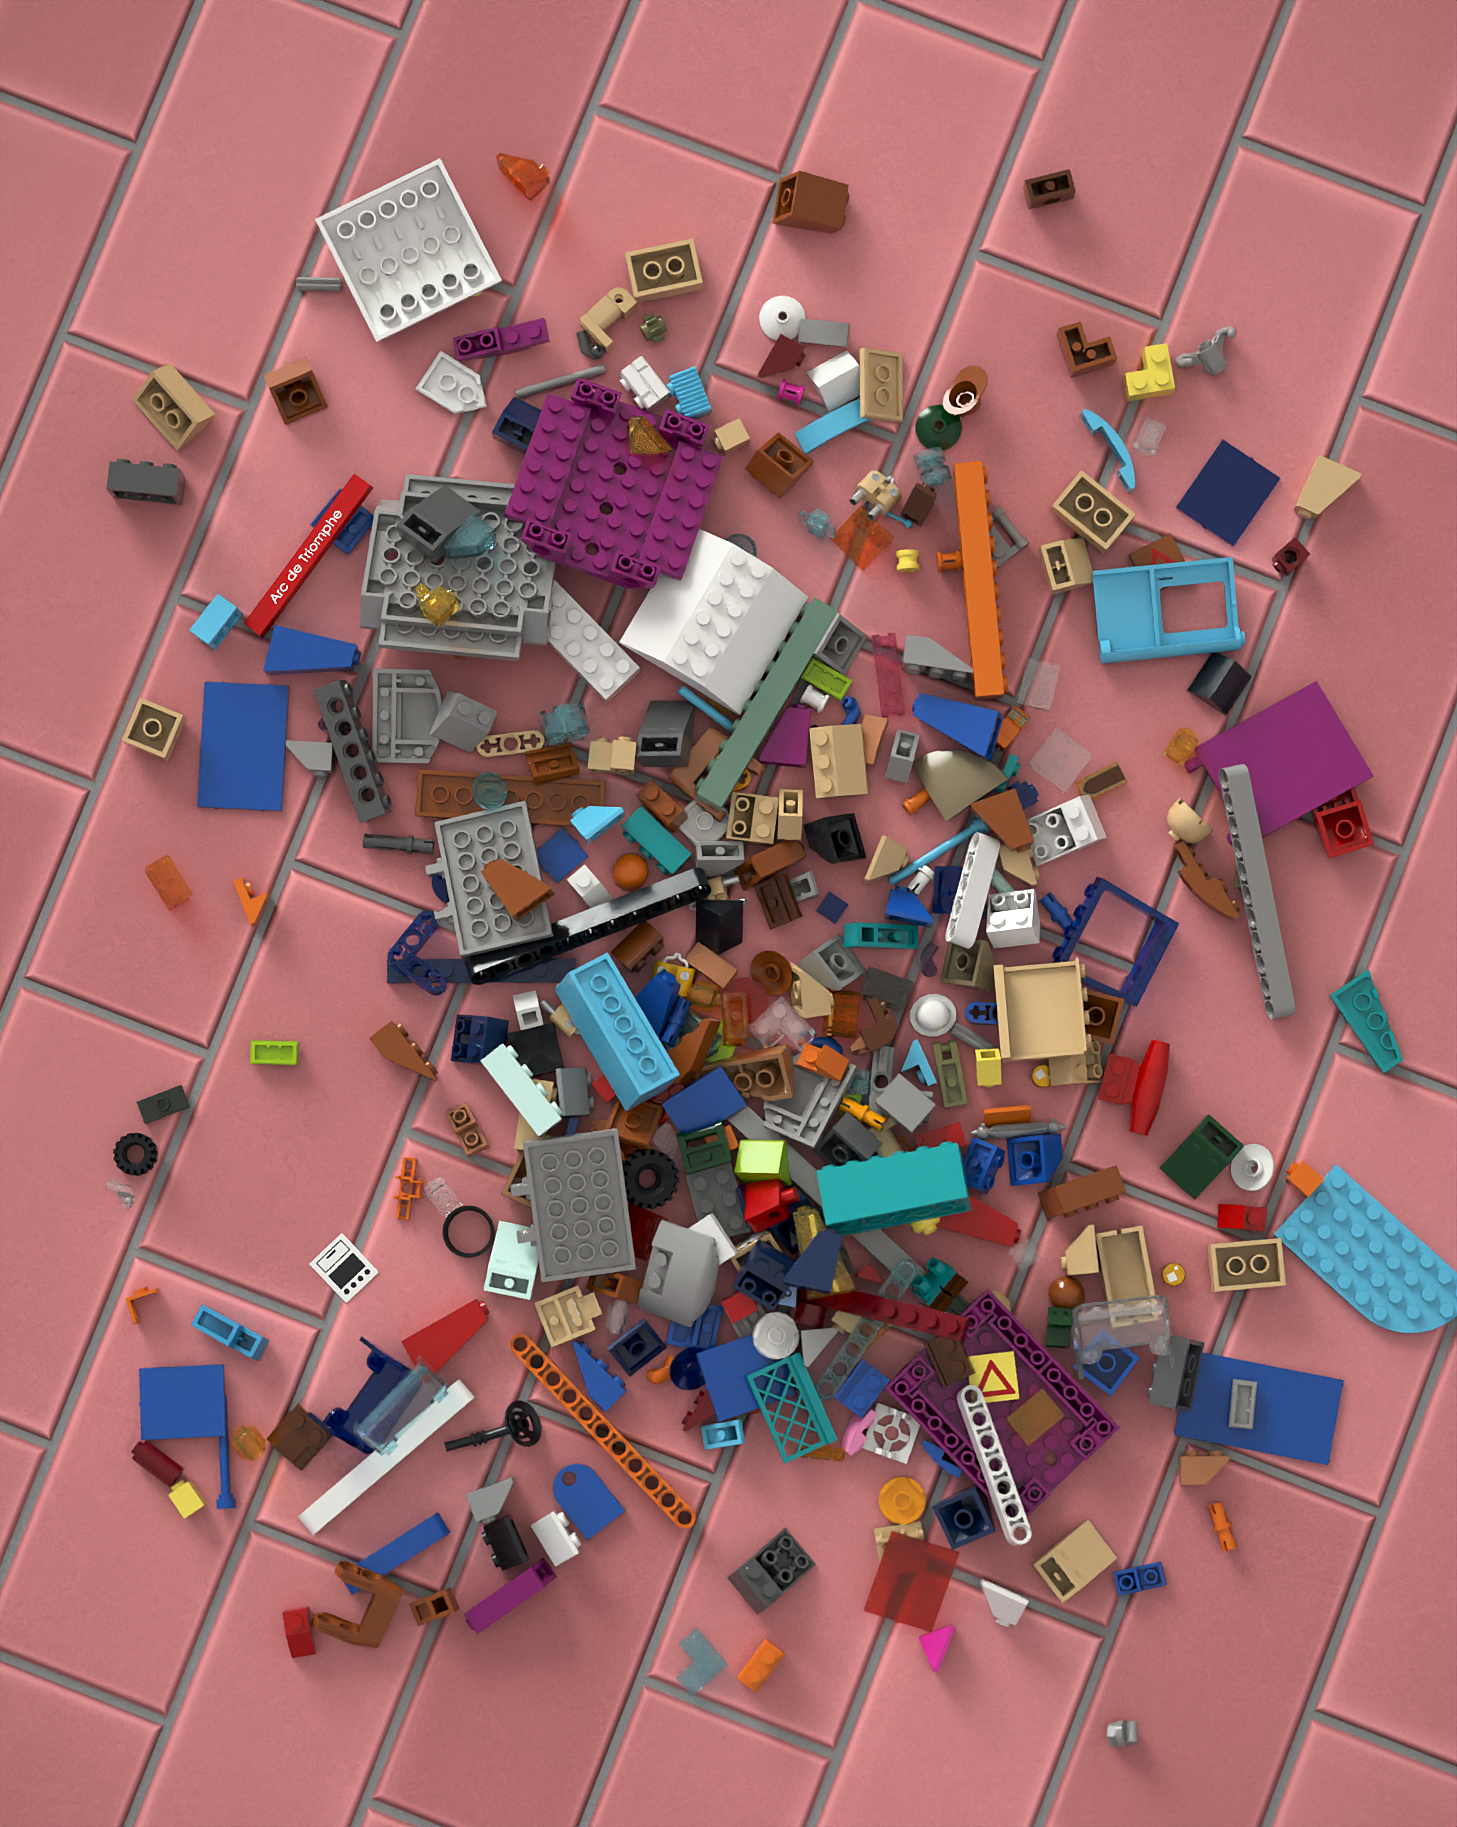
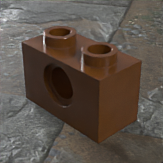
(1049, 189)

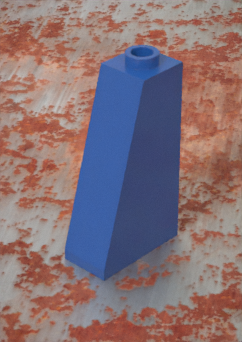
(308, 653)
(963, 723)

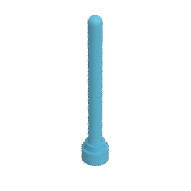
(975, 826)

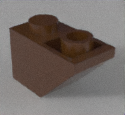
(919, 503)

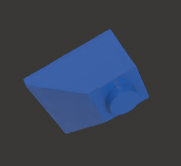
(906, 908)
(1034, 1158)

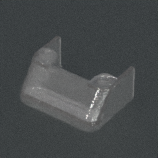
(1122, 1325)

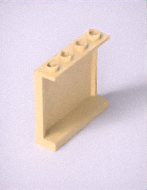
(1042, 1011)

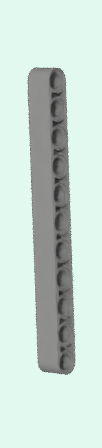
(1257, 891)
(806, 1178)

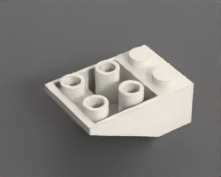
(1065, 829)

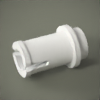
(922, 878)

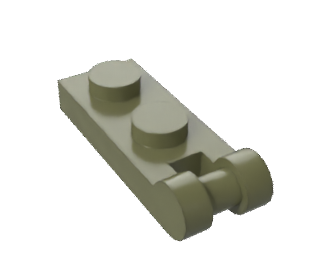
(950, 1074)

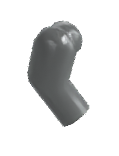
(587, 348)

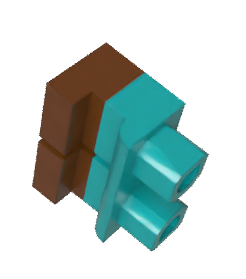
(938, 1285)

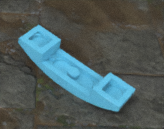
(1095, 424)
(830, 426)

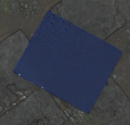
(1228, 493)

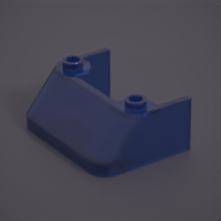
(385, 1377)

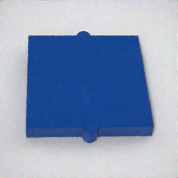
(560, 855)

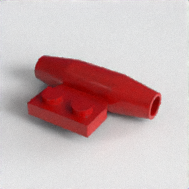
(1137, 1084)

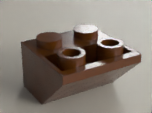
(638, 947)

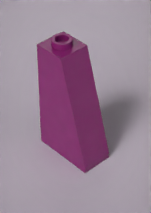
(510, 1595)

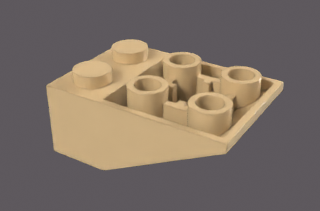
(1074, 1561)

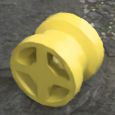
(907, 560)

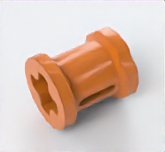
(956, 556)

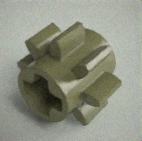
(653, 328)

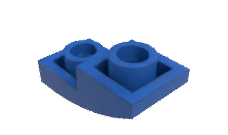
(1139, 1578)

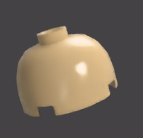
(1186, 823)

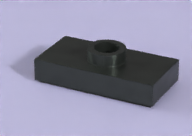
(163, 1104)

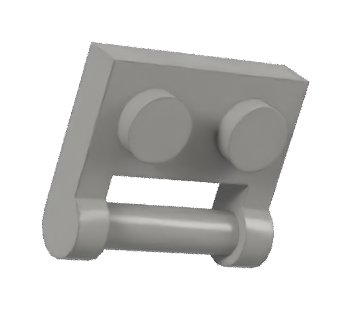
(1002, 549)

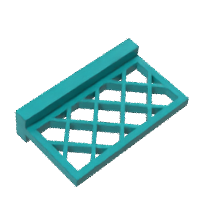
(811, 1402)

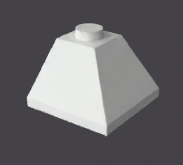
(1003, 1603)

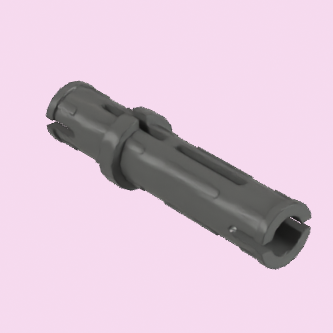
(404, 844)

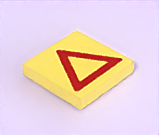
(995, 1376)

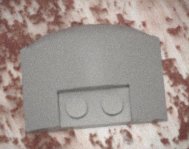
(404, 715)
(811, 1108)
(679, 1274)

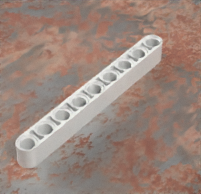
(377, 1466)

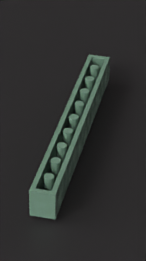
(766, 705)

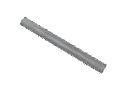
(560, 381)

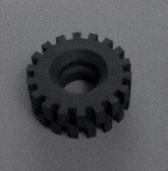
(665, 1178)

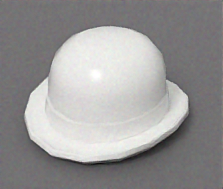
(933, 1015)

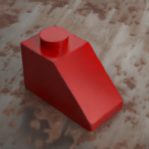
(299, 1632)

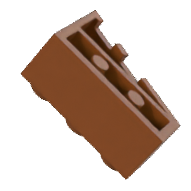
(1082, 1192)

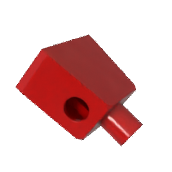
(768, 1203)

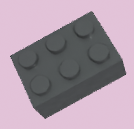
(146, 482)
(715, 1193)
(1177, 1386)

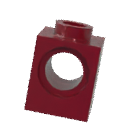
(1297, 550)

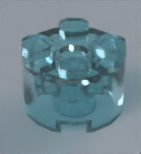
(565, 723)

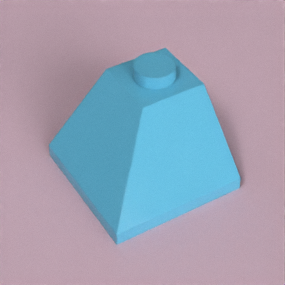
(595, 821)

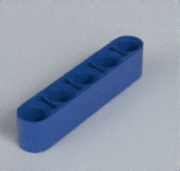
(404, 1547)

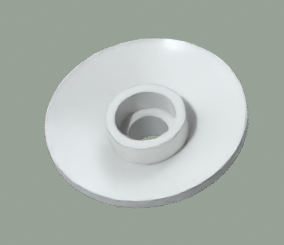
(773, 326)
(1244, 1163)

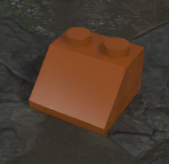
(295, 390)
(778, 465)

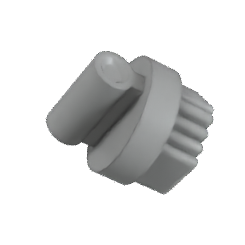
(1122, 1733)

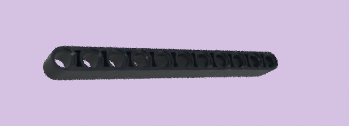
(592, 925)

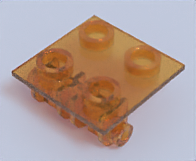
(862, 538)

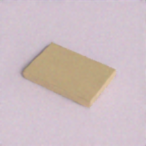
(881, 385)

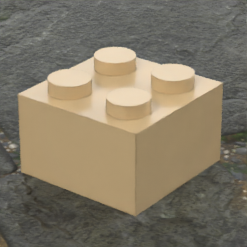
(154, 729)

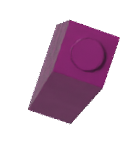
(789, 740)

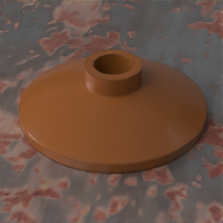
(763, 971)

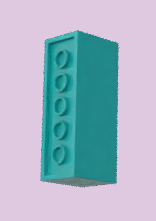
(894, 1189)

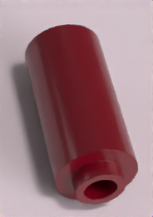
(157, 1462)

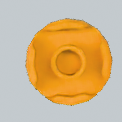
(902, 1500)

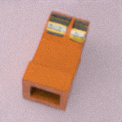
(1011, 727)

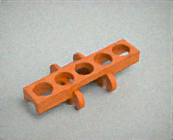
(409, 1194)

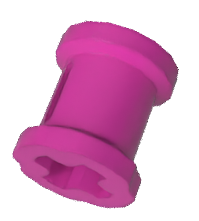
(799, 390)

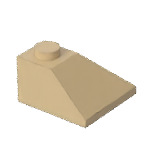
(886, 860)
(808, 995)
(1081, 1254)

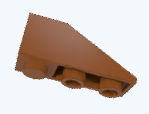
(693, 1050)

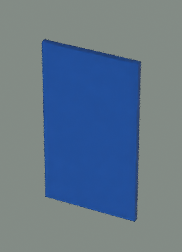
(1291, 1414)

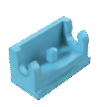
(216, 621)

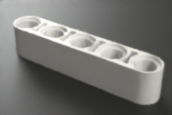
(972, 890)

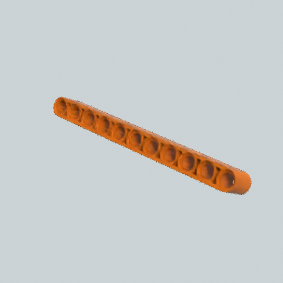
(608, 1441)

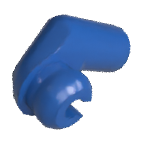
(851, 709)
(829, 1041)

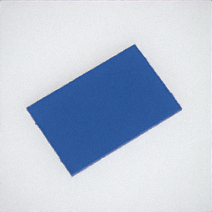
(243, 746)

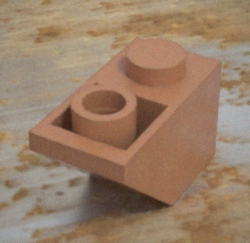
(1200, 1469)

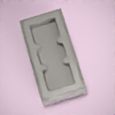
(1242, 1404)

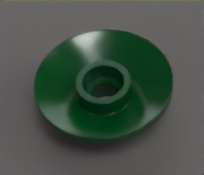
(932, 437)

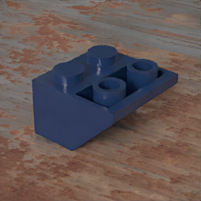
(516, 425)
(477, 1037)
(764, 1274)

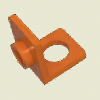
(140, 1293)

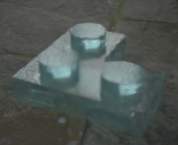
(706, 1662)

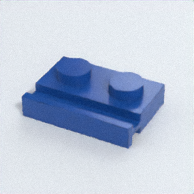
(861, 1388)

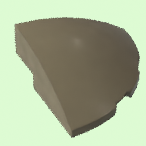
(957, 779)

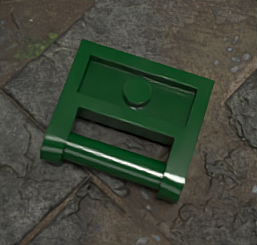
(708, 1154)

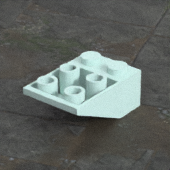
(512, 1264)

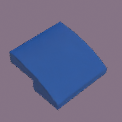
(353, 531)
(700, 1334)

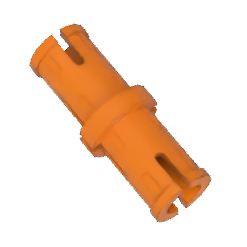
(1222, 1526)

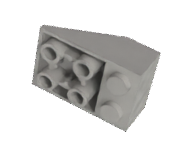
(929, 657)

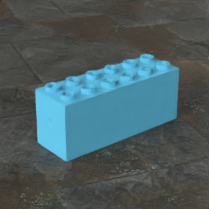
(616, 1031)

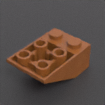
(395, 1047)

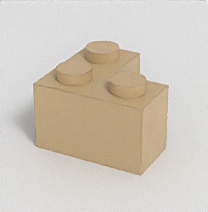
(613, 757)

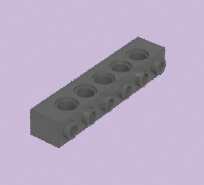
(342, 743)

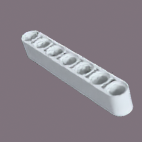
(996, 1453)

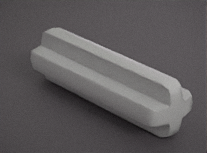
(318, 284)
(970, 1037)

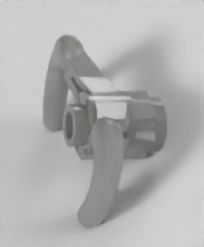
(1209, 353)

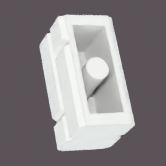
(644, 384)

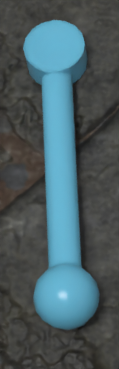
(907, 523)

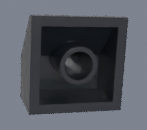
(505, 1543)

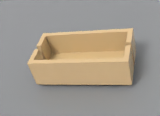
(1124, 1264)

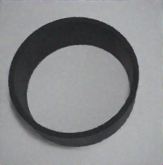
(446, 1226)

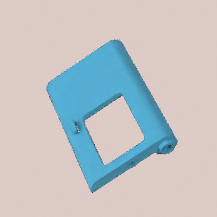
(1132, 615)

